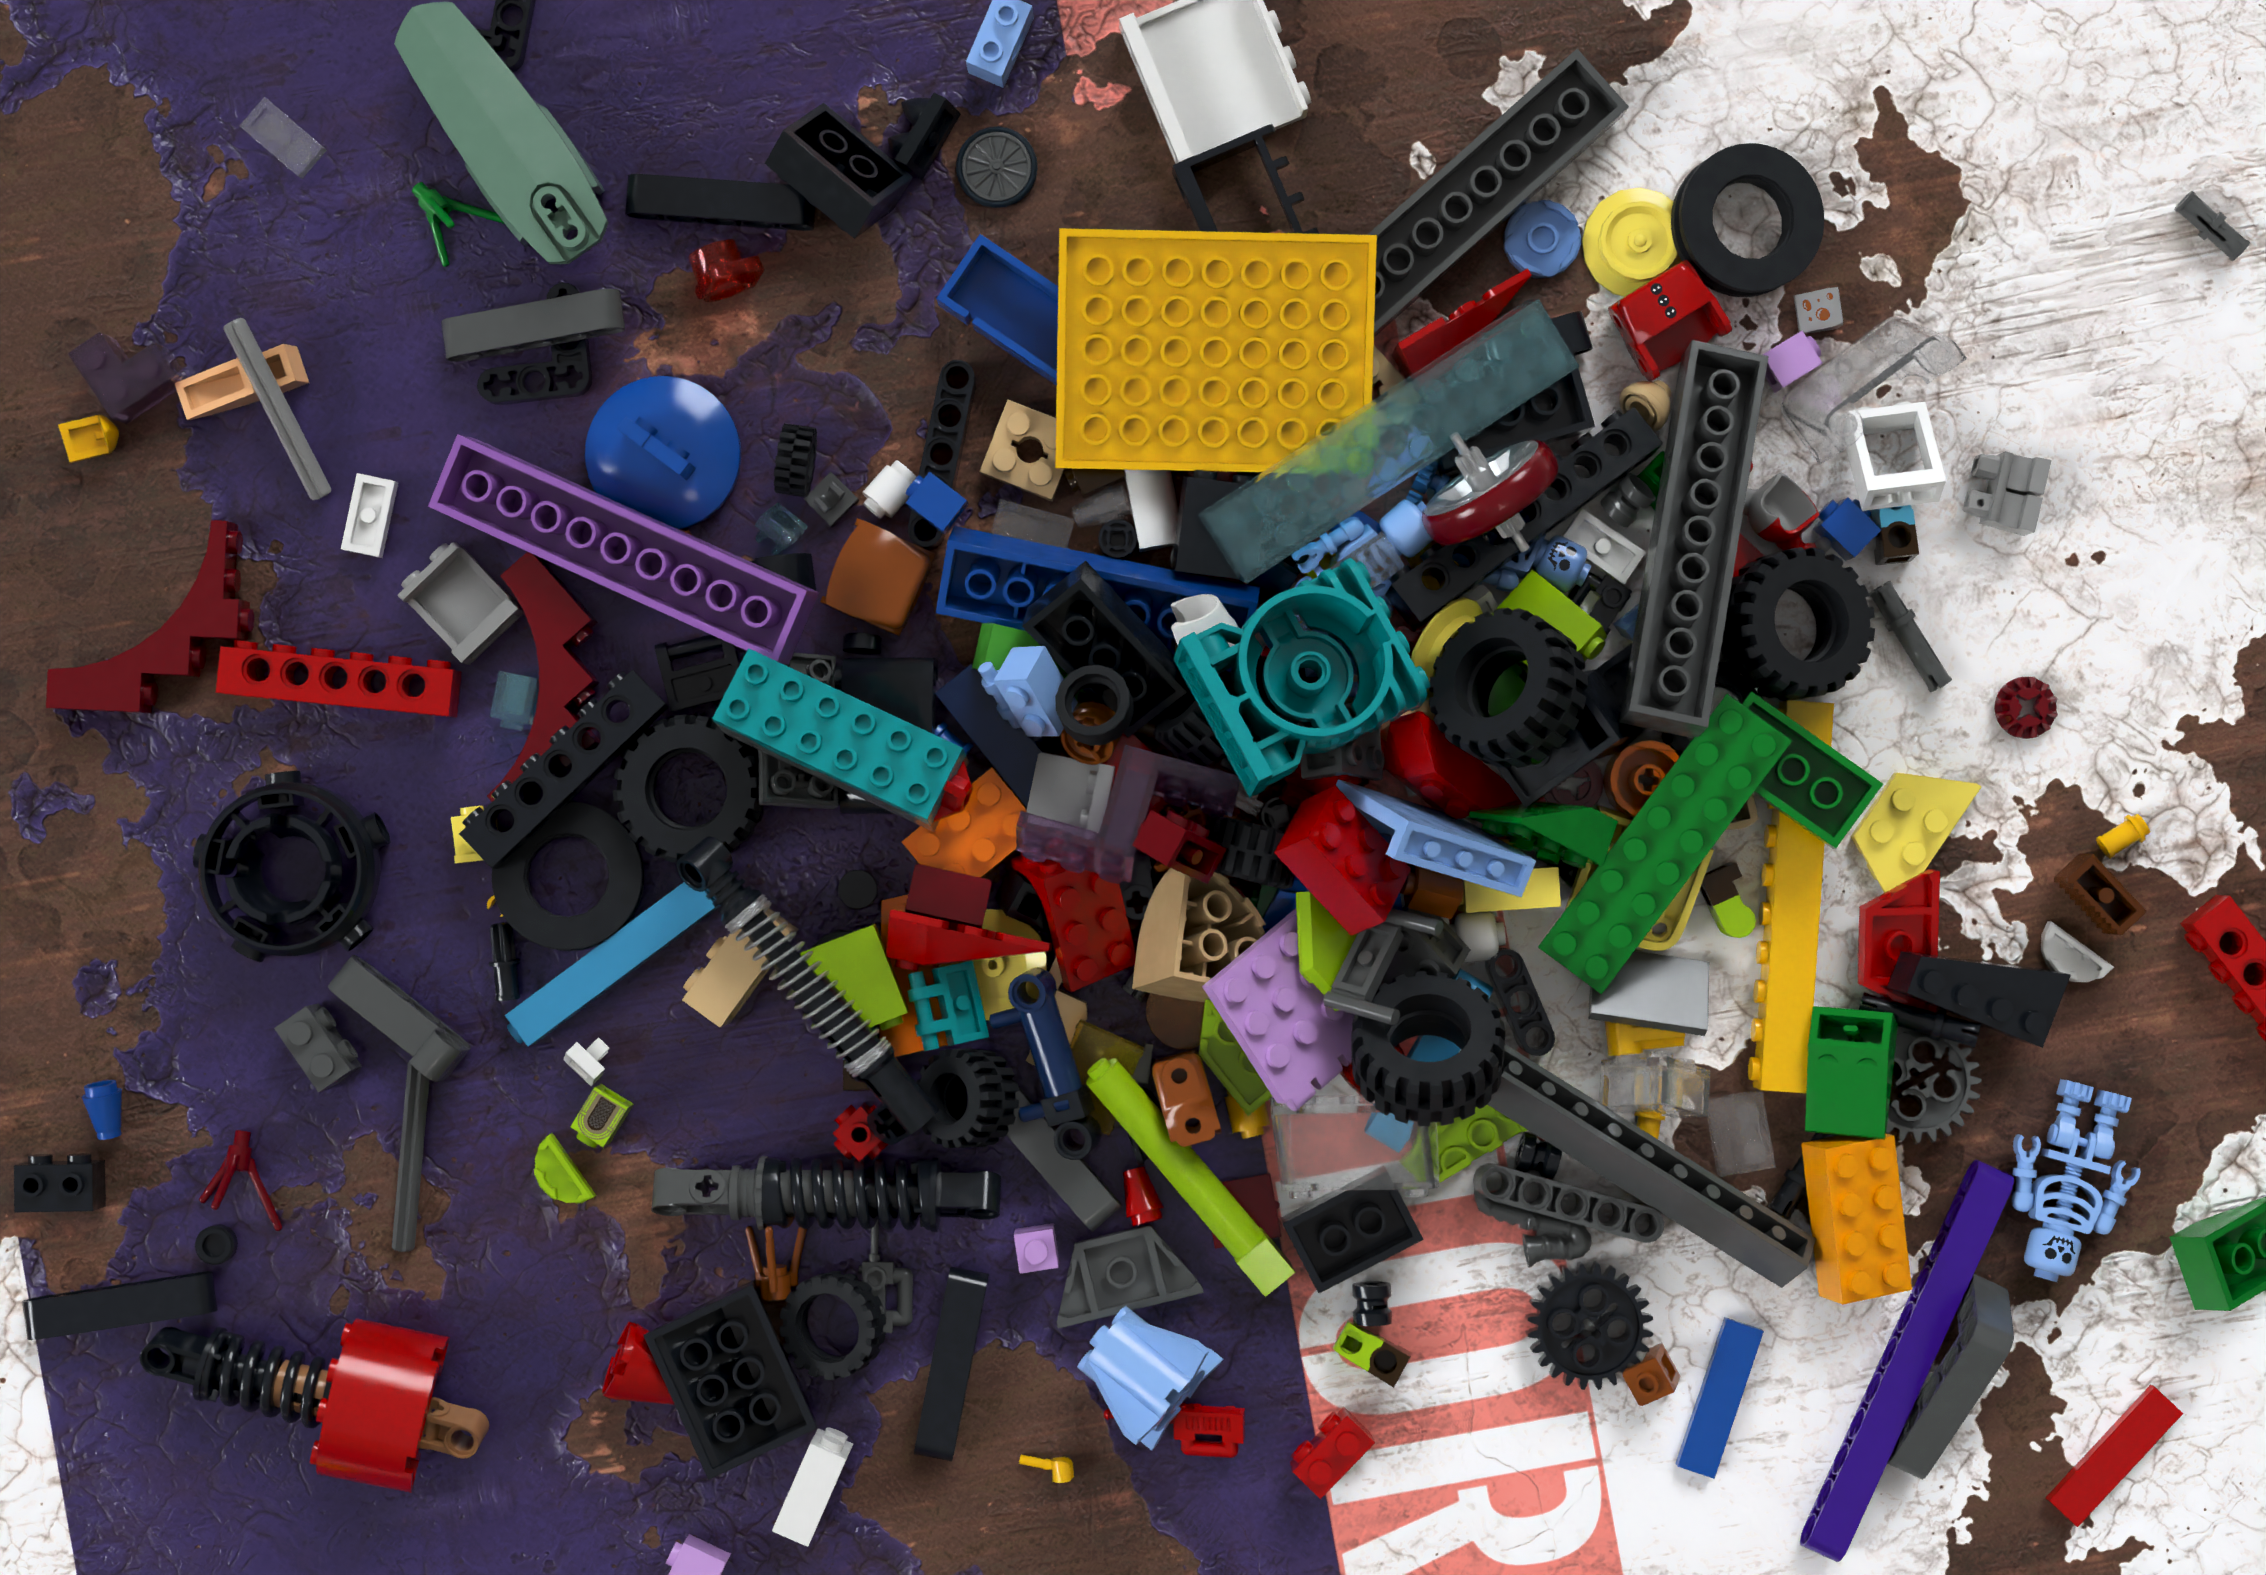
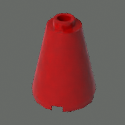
(633, 1371)

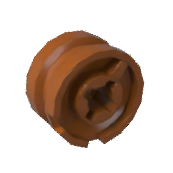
(1089, 715)

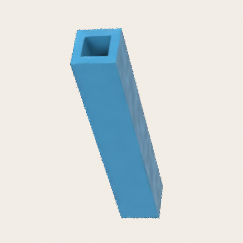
(608, 963)

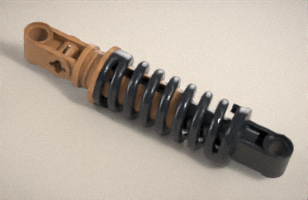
(284, 1387)

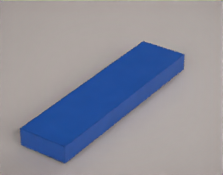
(1719, 1397)

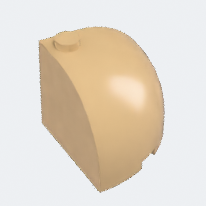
(1192, 934)

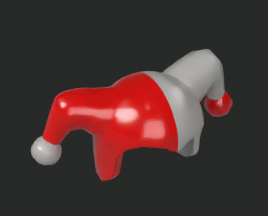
(1782, 513)

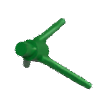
(438, 210)

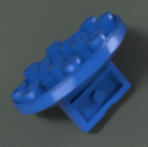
(664, 450)

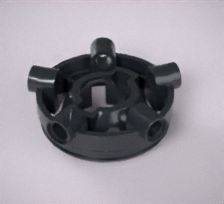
(255, 931)

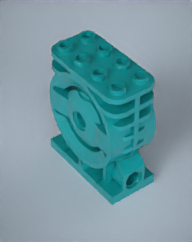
(1336, 604)

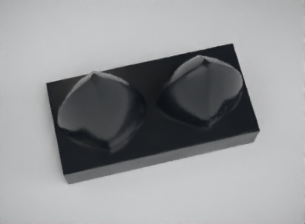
(932, 123)

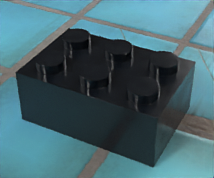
(838, 170)
(1349, 1233)

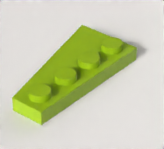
(1472, 1138)

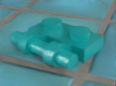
(958, 1002)

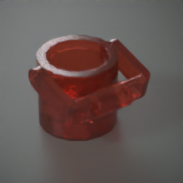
(723, 271)

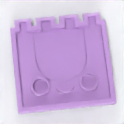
(1282, 1017)

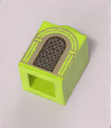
(601, 1117)

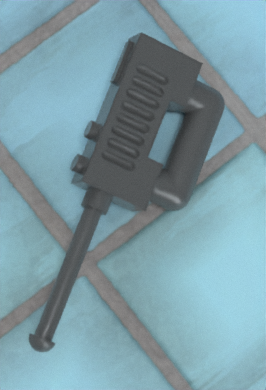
(880, 1273)

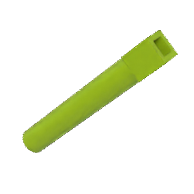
(1190, 1176)

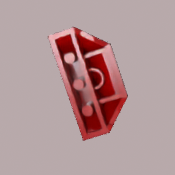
(1441, 771)

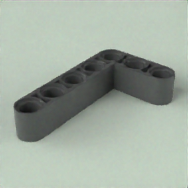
(1959, 1379)

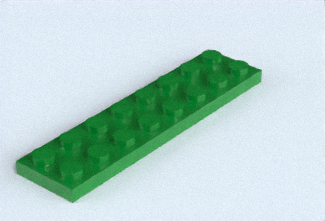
(1664, 843)

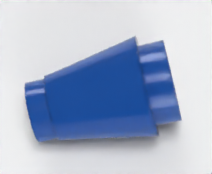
(104, 1107)

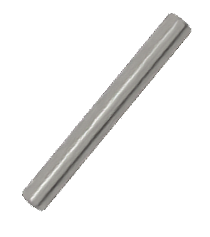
(277, 408)

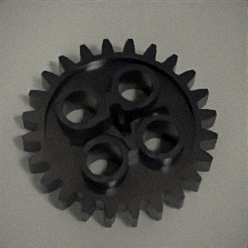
(1567, 1297)

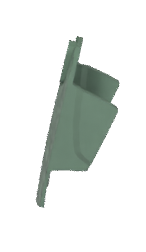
(503, 135)

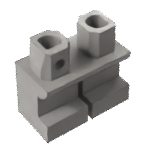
(2011, 491)

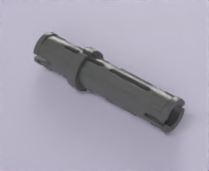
(1901, 622)

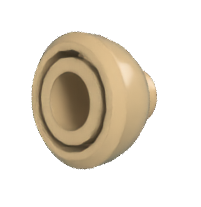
(1649, 399)

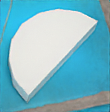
(2070, 956)

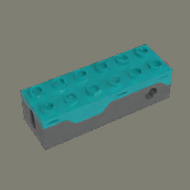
(844, 741)

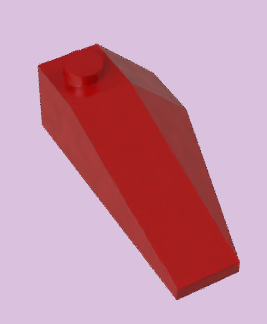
(1442, 335)
(933, 941)

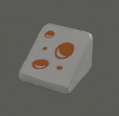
(1818, 310)

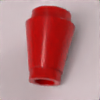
(1141, 1197)

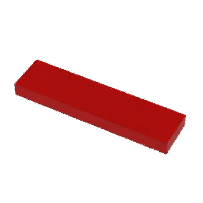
(2114, 1455)

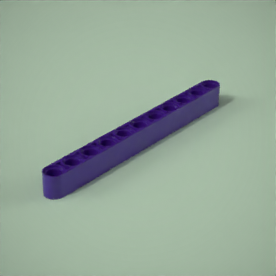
(1906, 1360)

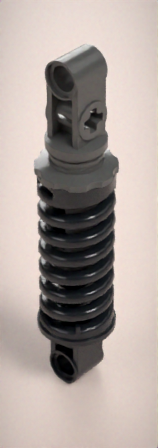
(781, 1195)

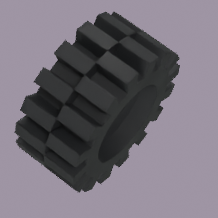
(795, 460)

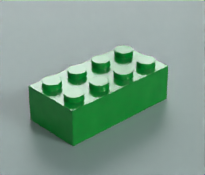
(1813, 780)

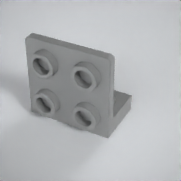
(1070, 791)

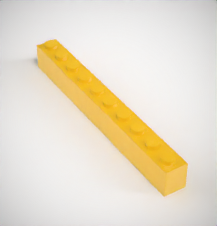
(1789, 935)

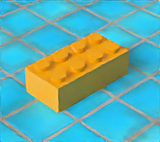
(1856, 1217)

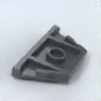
(1122, 1270)

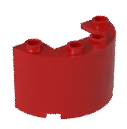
(378, 1404)

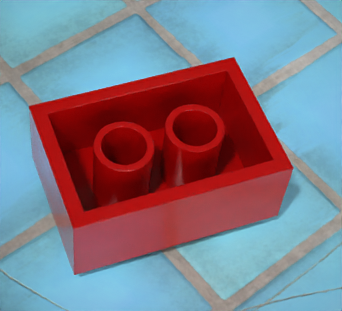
(1342, 861)

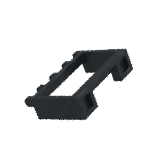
(1194, 199)

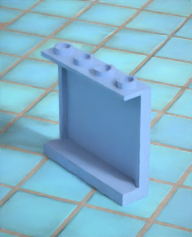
(1441, 842)

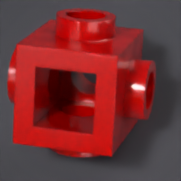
(848, 1143)

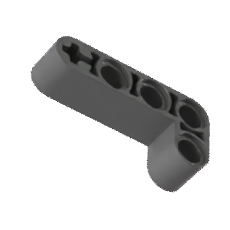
(429, 1041)

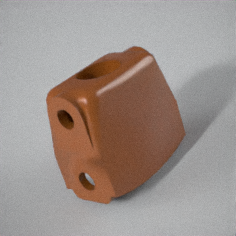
(878, 577)
(1185, 1095)

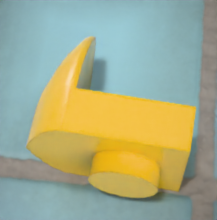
(89, 437)

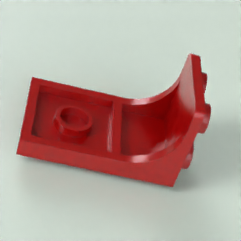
(1083, 919)

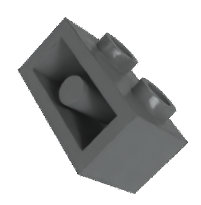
(318, 1047)

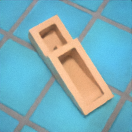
(229, 386)

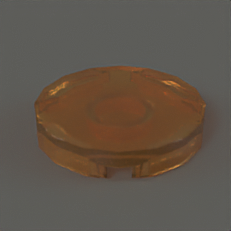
(1175, 1020)

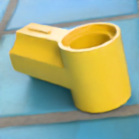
(1634, 1039)

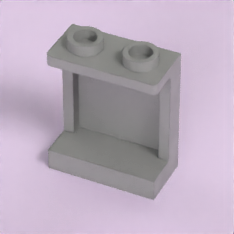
(460, 601)

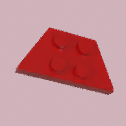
(1898, 922)

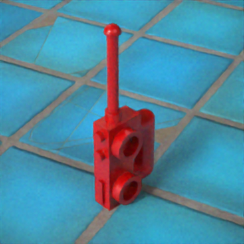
(1210, 1420)

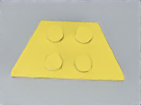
(1910, 825)

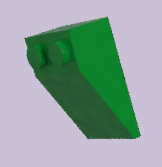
(2224, 1257)

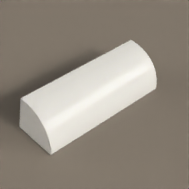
(1153, 507)

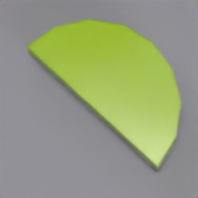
(558, 1173)

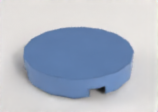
(1542, 238)

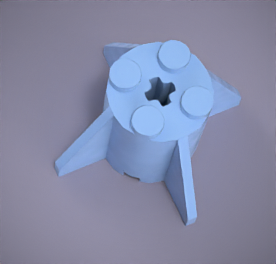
(1145, 1373)

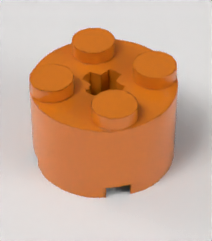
(1627, 764)

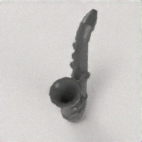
(1553, 1236)

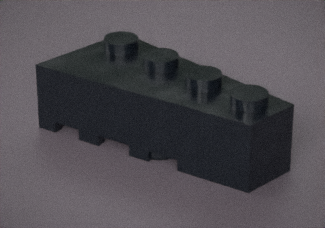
(1997, 995)

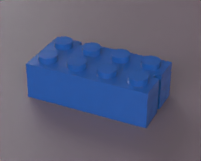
(1007, 305)

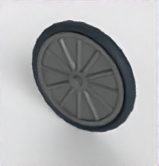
(996, 167)

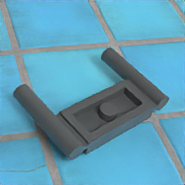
(1368, 963)

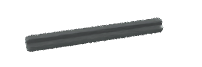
(410, 1160)

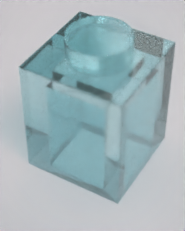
(515, 700)

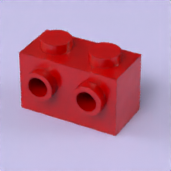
(1331, 1452)

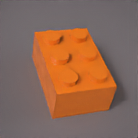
(977, 836)

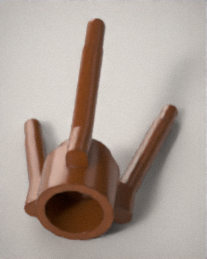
(774, 1278)

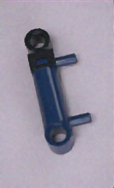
(1066, 1097)

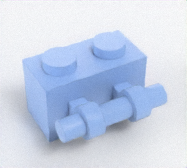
(1026, 690)

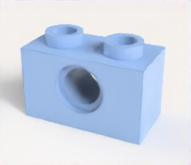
(999, 40)

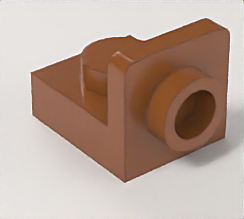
(1653, 1376)

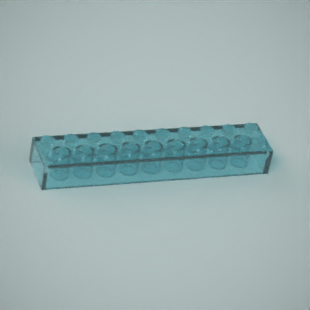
(1388, 440)

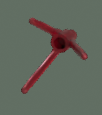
(240, 1160)

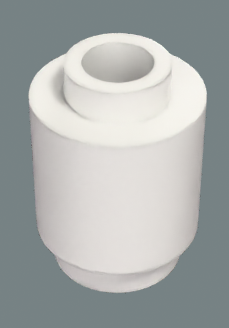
(888, 490)

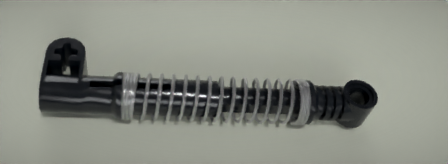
(868, 1058)

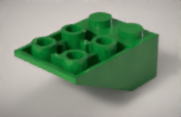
(1553, 830)
(1850, 1072)

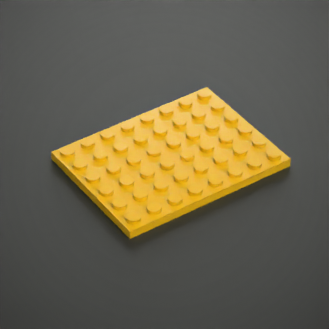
(1208, 345)

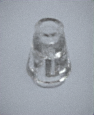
(1102, 507)

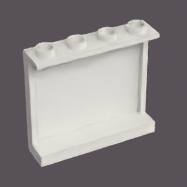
(1214, 71)

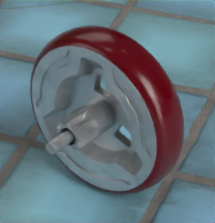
(1490, 492)

